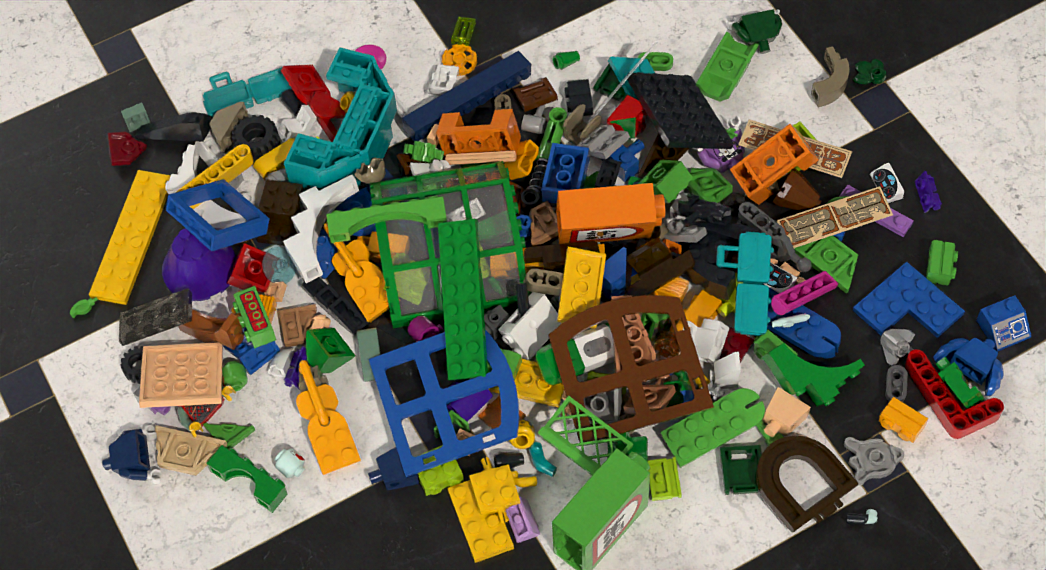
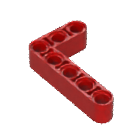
(946, 400)

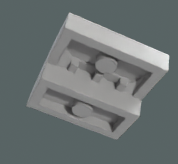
(604, 141)

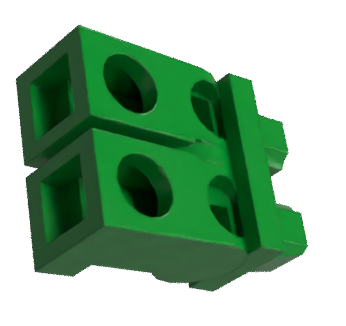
(957, 382)

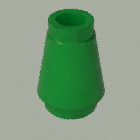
(565, 59)

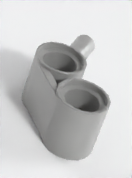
(534, 123)

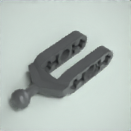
(785, 249)

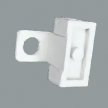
(709, 339)

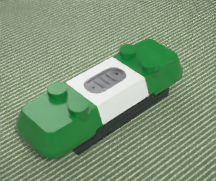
(587, 351)

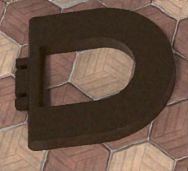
(821, 459)

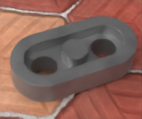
(896, 386)

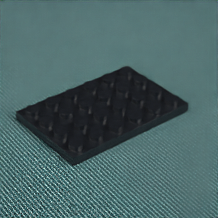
(679, 111)

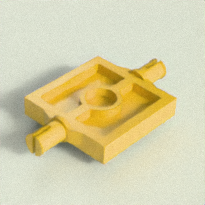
(494, 489)

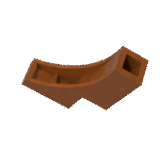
(214, 330)

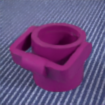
(422, 328)

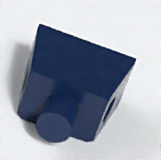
(391, 472)

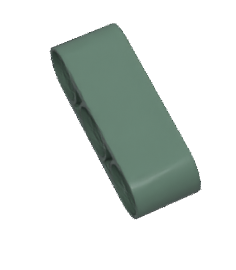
(368, 349)

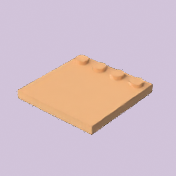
(181, 375)

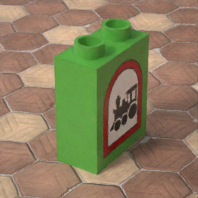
(602, 510)

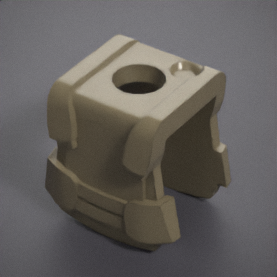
(574, 124)

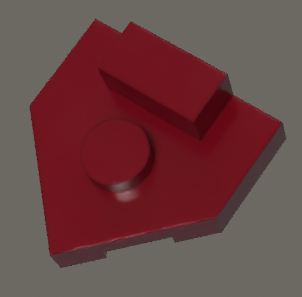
(124, 148)
(736, 343)

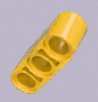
(273, 159)

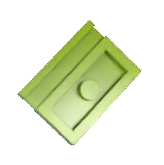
(664, 479)

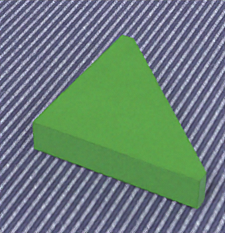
(229, 432)

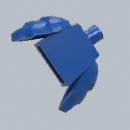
(975, 361)

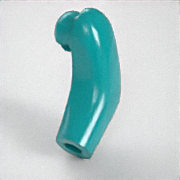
(539, 461)

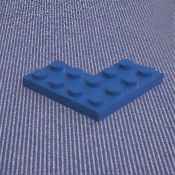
(908, 293)

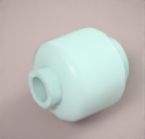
(290, 463)

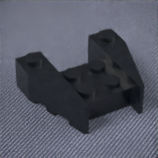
(714, 279)

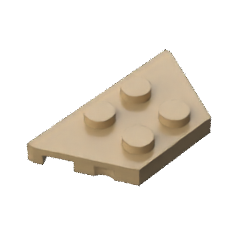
(183, 452)

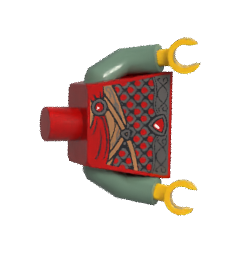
(194, 416)

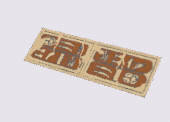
(831, 158)

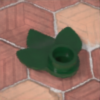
(870, 72)

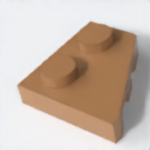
(543, 224)
(296, 323)

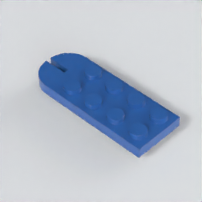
(814, 336)

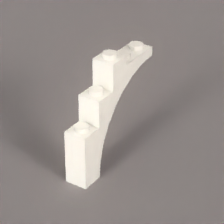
(208, 210)
(308, 224)

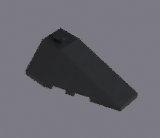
(182, 127)

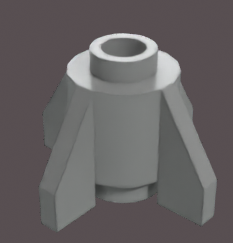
(896, 344)

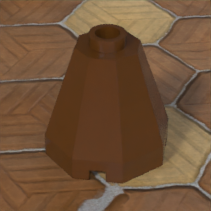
(797, 193)

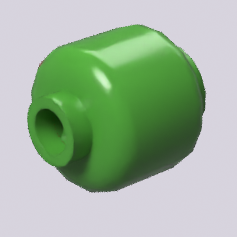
(234, 375)

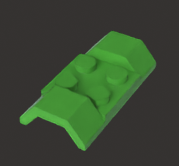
(725, 68)

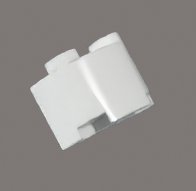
(443, 79)

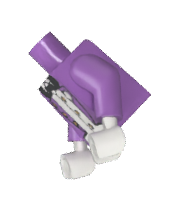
(724, 158)

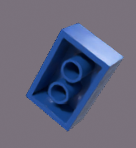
(564, 170)

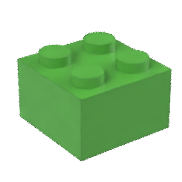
(668, 179)

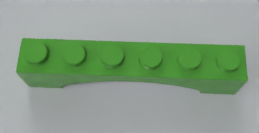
(346, 223)

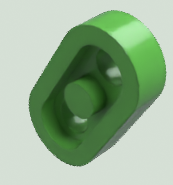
(656, 60)

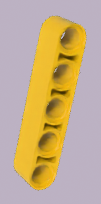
(225, 168)

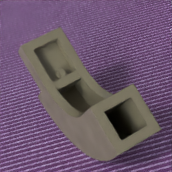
(832, 88)

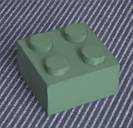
(135, 117)

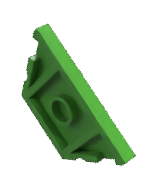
(709, 185)
(833, 257)

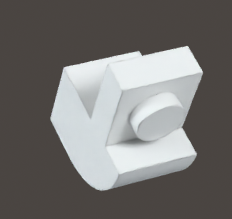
(302, 124)

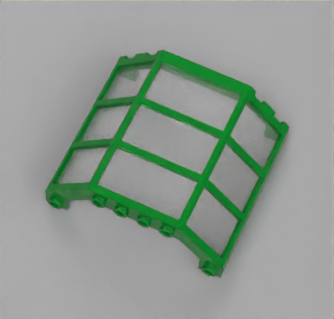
(413, 252)

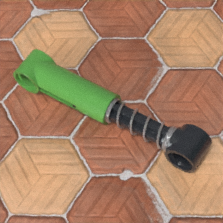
(551, 135)

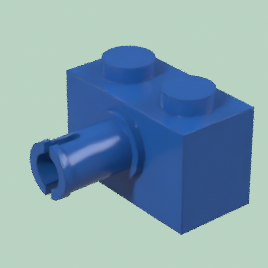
(630, 164)

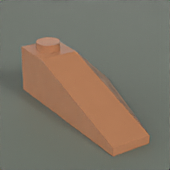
(638, 339)

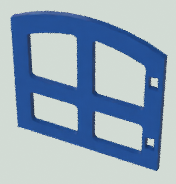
(437, 400)

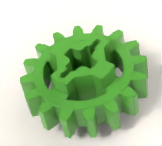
(423, 152)

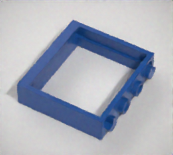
(179, 207)

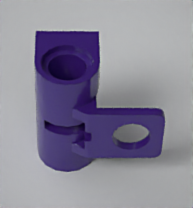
(469, 405)

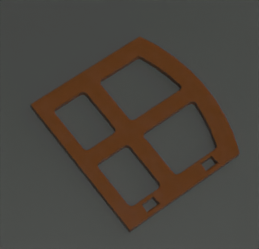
(631, 374)

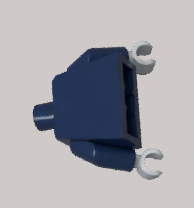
(130, 455)

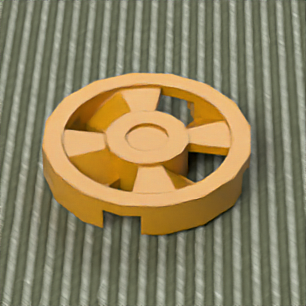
(459, 58)

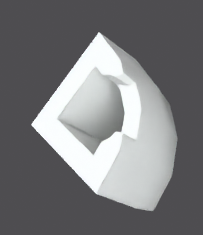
(281, 362)

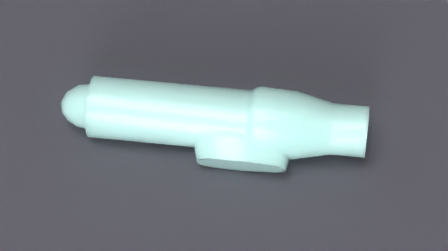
(790, 321)

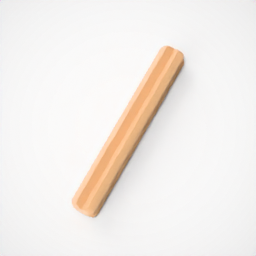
(481, 157)

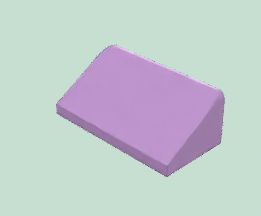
(522, 521)

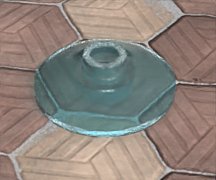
(273, 267)

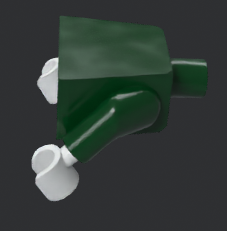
(758, 28)

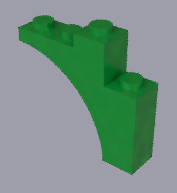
(800, 376)

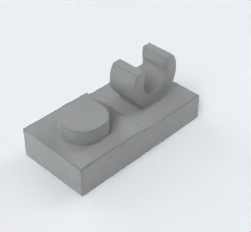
(679, 233)

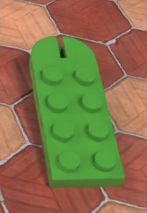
(713, 427)

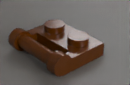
(535, 94)

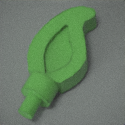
(82, 307)

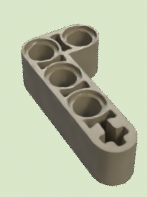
(545, 288)

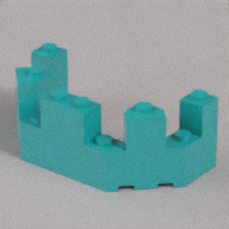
(363, 132)

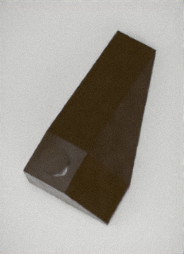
(660, 152)

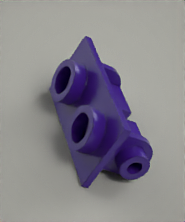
(925, 187)
(292, 375)

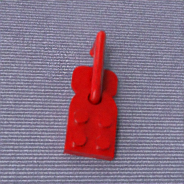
(313, 92)

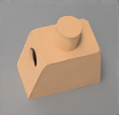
(784, 413)

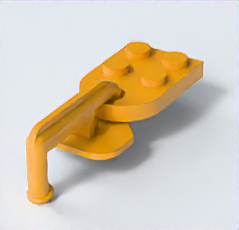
(362, 278)
(331, 441)

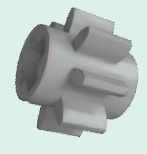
(716, 390)

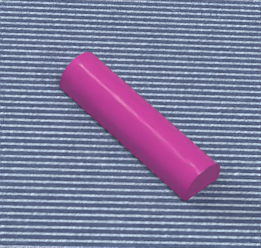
(803, 293)

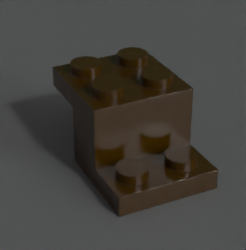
(279, 203)

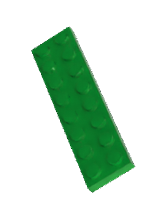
(462, 299)

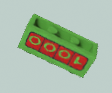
(253, 317)

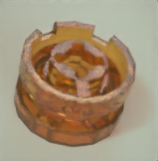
(666, 344)

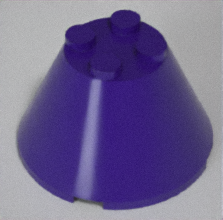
(196, 267)

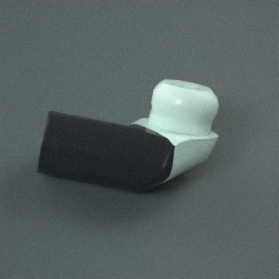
(868, 518)

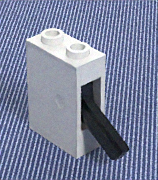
(530, 324)

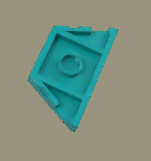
(623, 65)

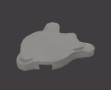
(872, 458)

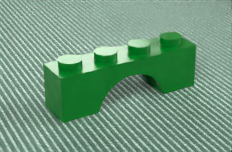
(228, 465)

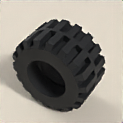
(253, 128)

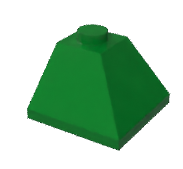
(327, 349)

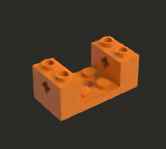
(498, 136)
(789, 151)

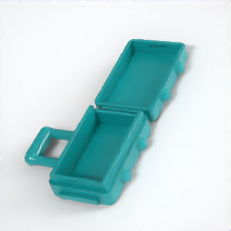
(261, 87)
(753, 271)

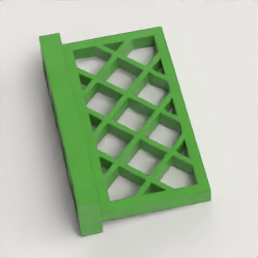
(571, 450)

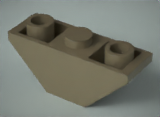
(224, 123)

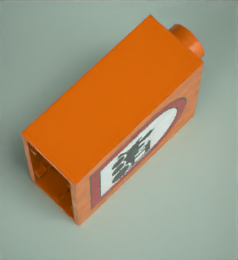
(608, 213)

